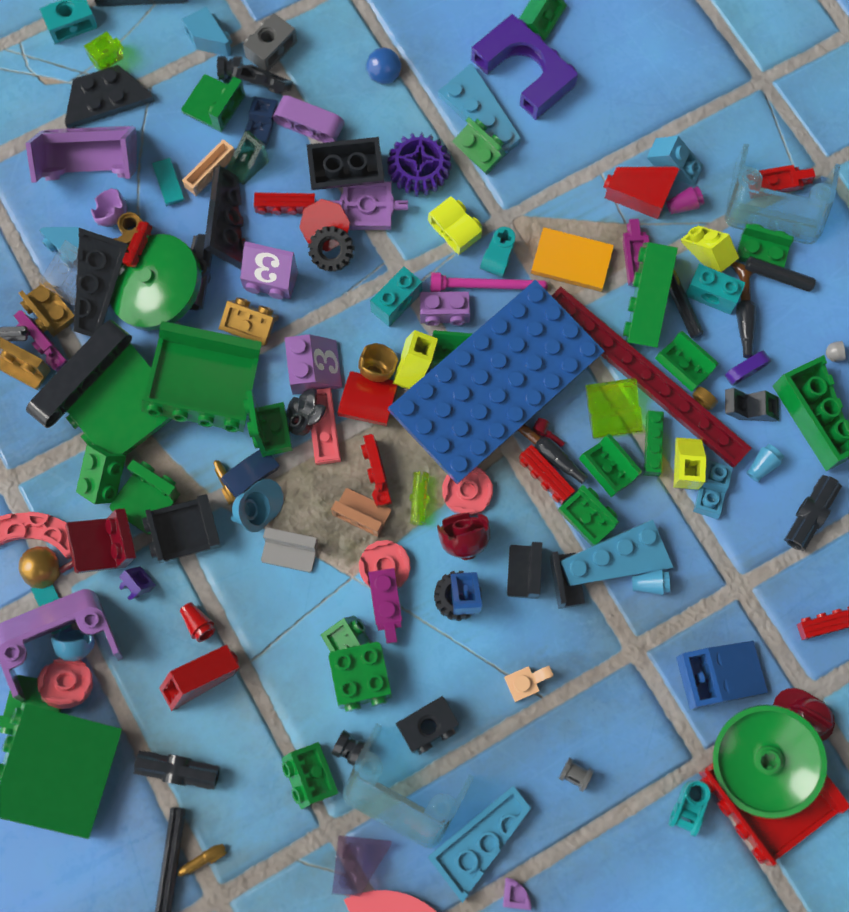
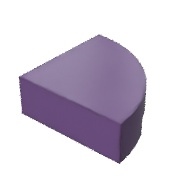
(515, 895)

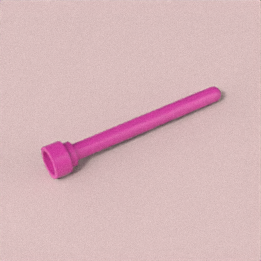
(440, 282)

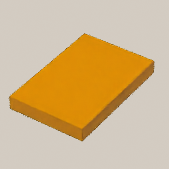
(572, 259)

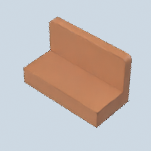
(361, 512)

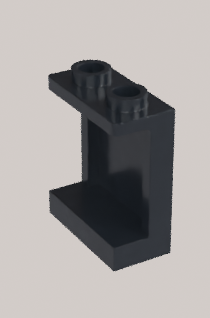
(181, 529)

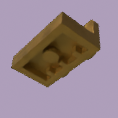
(49, 308)
(248, 321)
(22, 365)

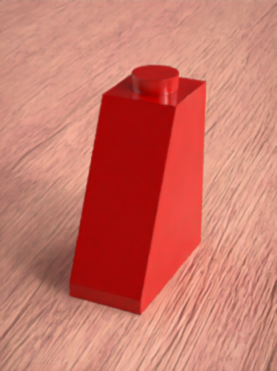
(641, 188)
(198, 676)

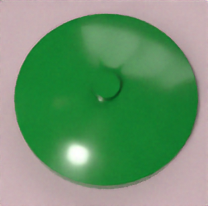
(159, 286)
(769, 761)

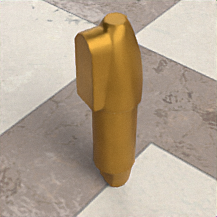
(220, 471)
(208, 856)

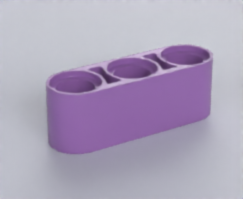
(308, 119)

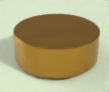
(705, 398)

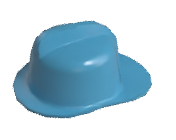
(258, 505)

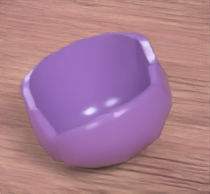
(109, 207)

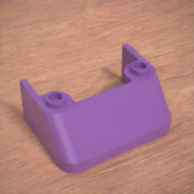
(81, 150)
(77, 607)

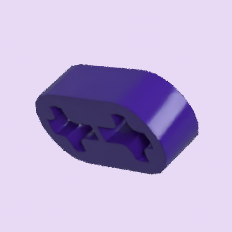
(747, 368)

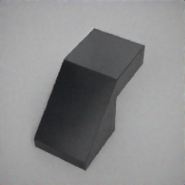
(753, 406)

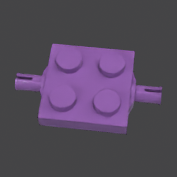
(370, 206)

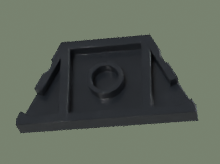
(104, 95)

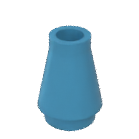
(765, 462)
(652, 582)

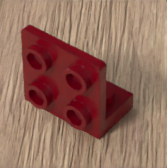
(101, 543)

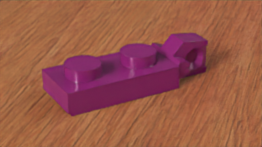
(631, 244)
(42, 342)
(385, 602)

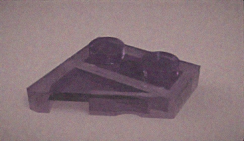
(356, 863)

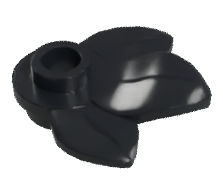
(304, 412)

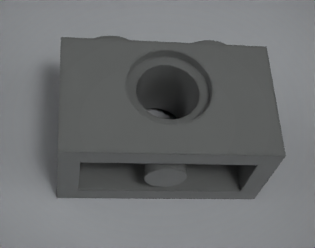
(268, 54)

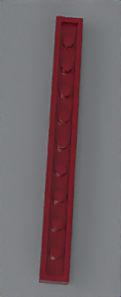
(656, 383)

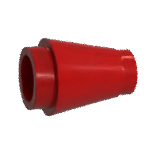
(197, 622)

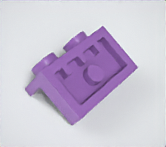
(444, 308)

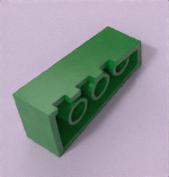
(650, 294)
(816, 410)

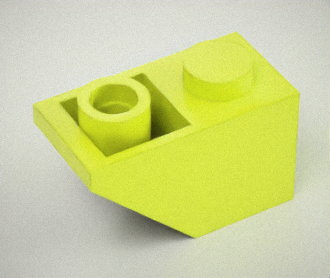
(711, 247)
(415, 359)
(689, 463)

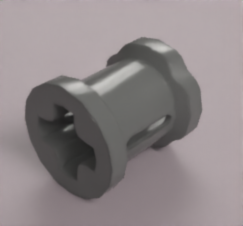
(576, 774)

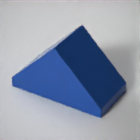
(466, 593)

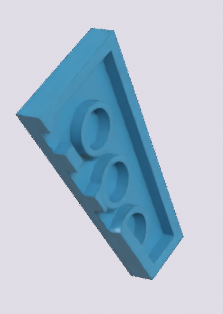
(472, 98)
(622, 555)
(474, 847)

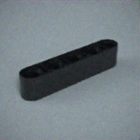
(78, 374)

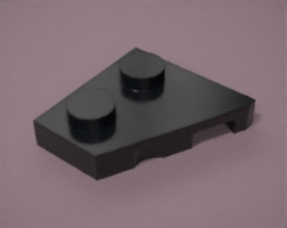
(262, 77)

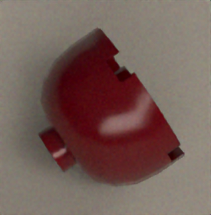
(464, 535)

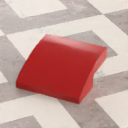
(367, 399)

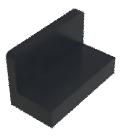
(524, 570)
(566, 595)

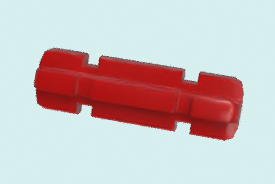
(137, 244)

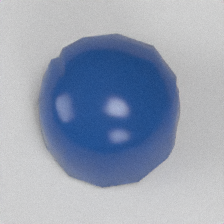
(383, 65)

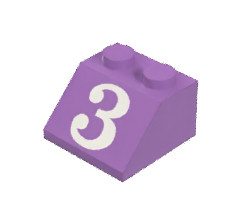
(268, 270)
(312, 363)

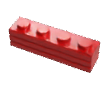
(282, 202)
(546, 474)
(823, 624)

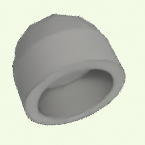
(836, 351)

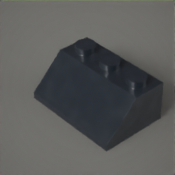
(345, 163)

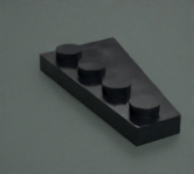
(224, 220)
(96, 279)

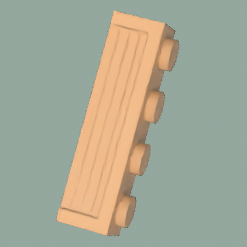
(203, 172)

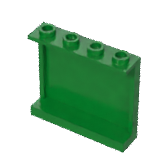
(201, 377)
(113, 406)
(55, 770)

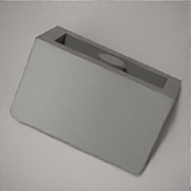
(289, 550)

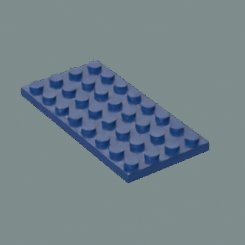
(495, 381)

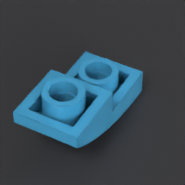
(712, 493)

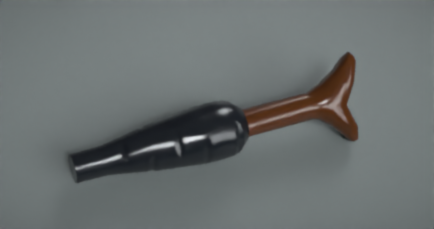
(745, 311)
(553, 454)

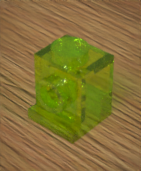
(104, 51)

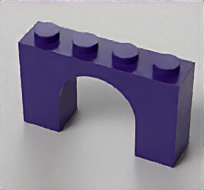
(516, 39)

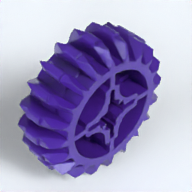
(436, 165)

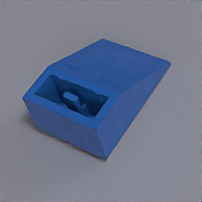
(721, 674)

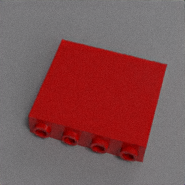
(777, 836)

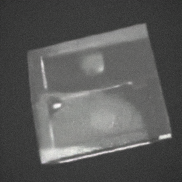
(62, 273)

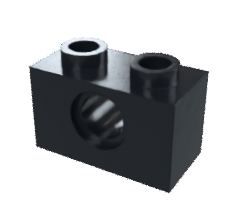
(439, 713)

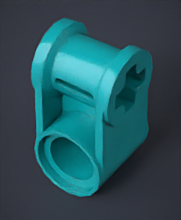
(498, 254)
(690, 809)

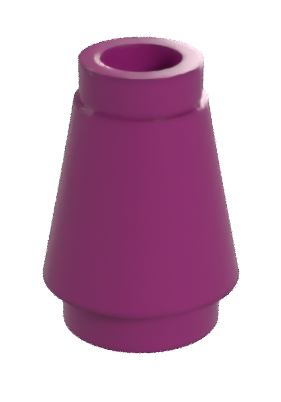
(685, 201)

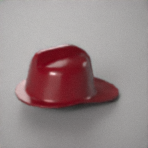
(810, 708)

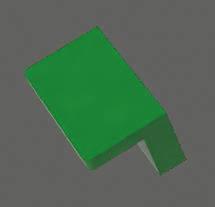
(542, 15)

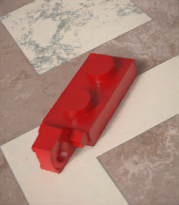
(786, 178)
(376, 472)

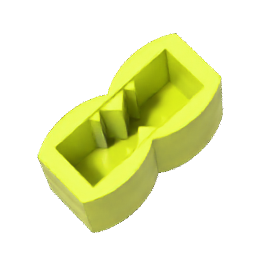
(455, 225)

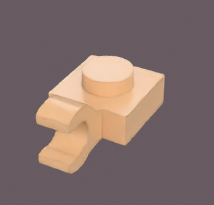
(524, 683)

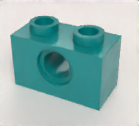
(68, 19)
(715, 289)
(396, 296)

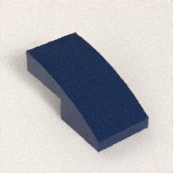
(261, 118)
(249, 472)

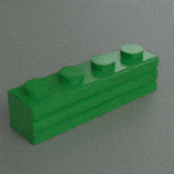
(653, 443)

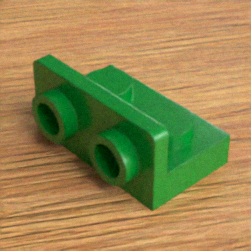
(479, 146)
(764, 244)
(345, 634)
(309, 775)

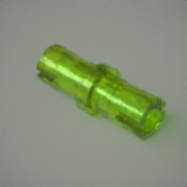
(419, 498)

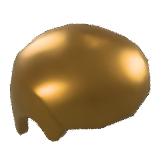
(377, 362)
(39, 567)

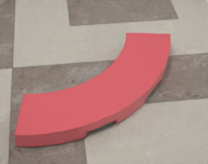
(35, 526)
(386, 902)

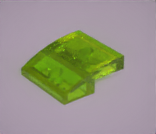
(614, 408)

